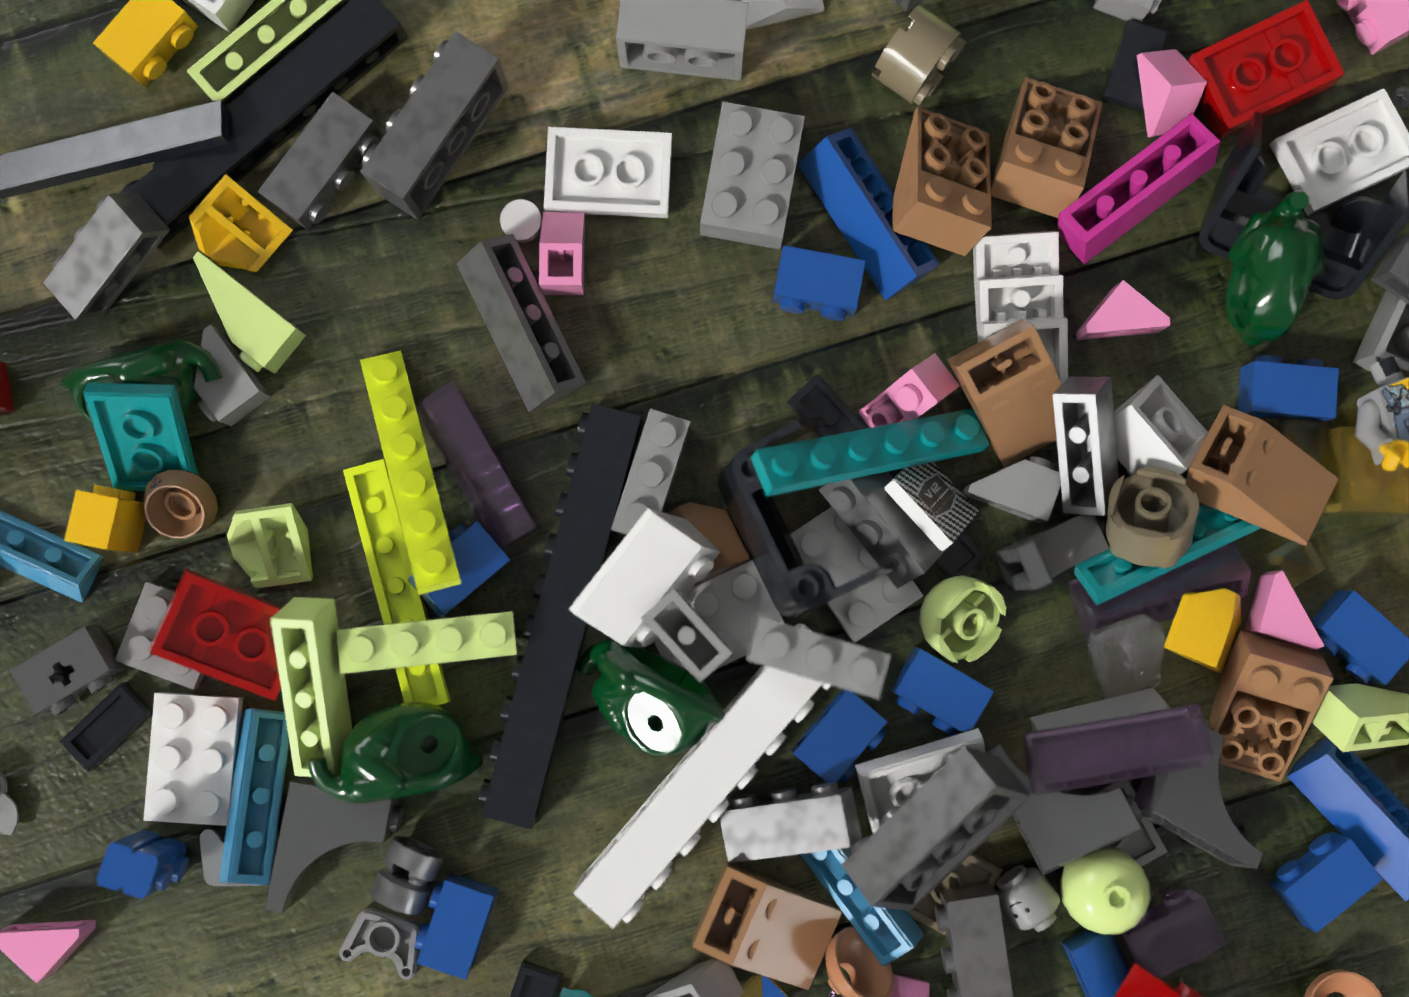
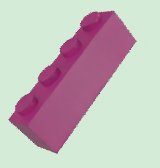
(1138, 188)

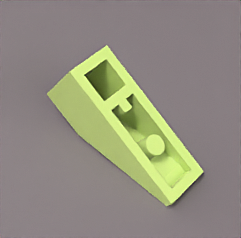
(249, 322)
(1363, 717)

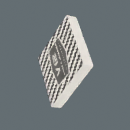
(932, 502)

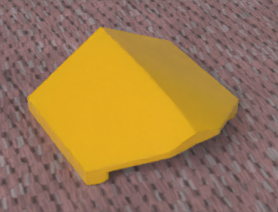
(236, 227)
(1206, 627)

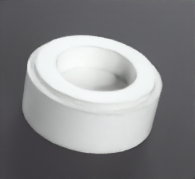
(521, 220)

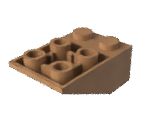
(1046, 148)
(944, 183)
(1011, 390)
(1260, 476)
(1267, 703)
(765, 926)

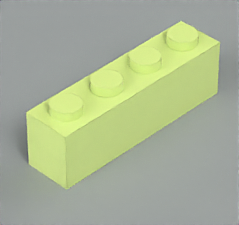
(257, 44)
(426, 642)
(312, 682)

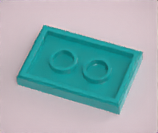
(139, 432)

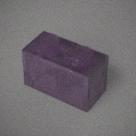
(1174, 933)

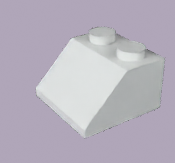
(1156, 430)

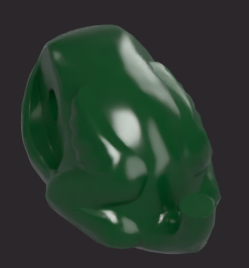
(1273, 270)
(157, 365)
(650, 698)
(399, 755)

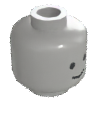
(1027, 898)

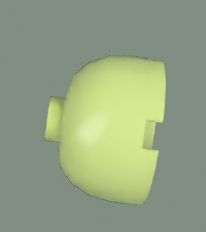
(962, 617)
(1105, 891)

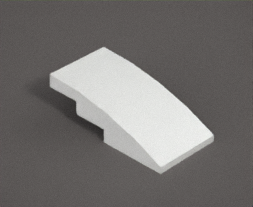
(1021, 280)

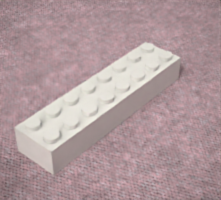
(693, 792)

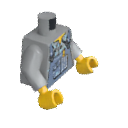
(1385, 416)

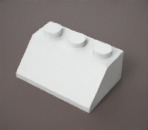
(645, 567)

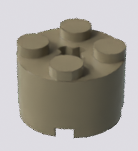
(917, 55)
(1151, 517)

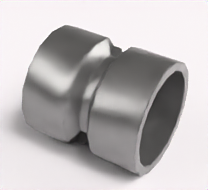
(405, 890)

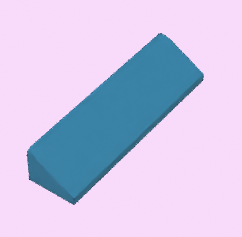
(47, 557)
(255, 798)
(884, 930)

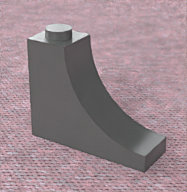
(1051, 551)
(1194, 810)
(317, 824)
(1070, 826)

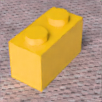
(146, 37)
(106, 519)

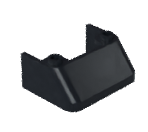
(1350, 239)
(790, 583)

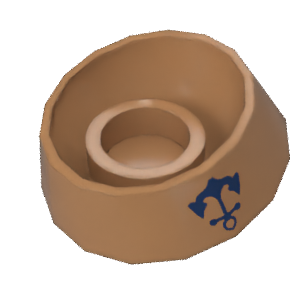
(179, 504)

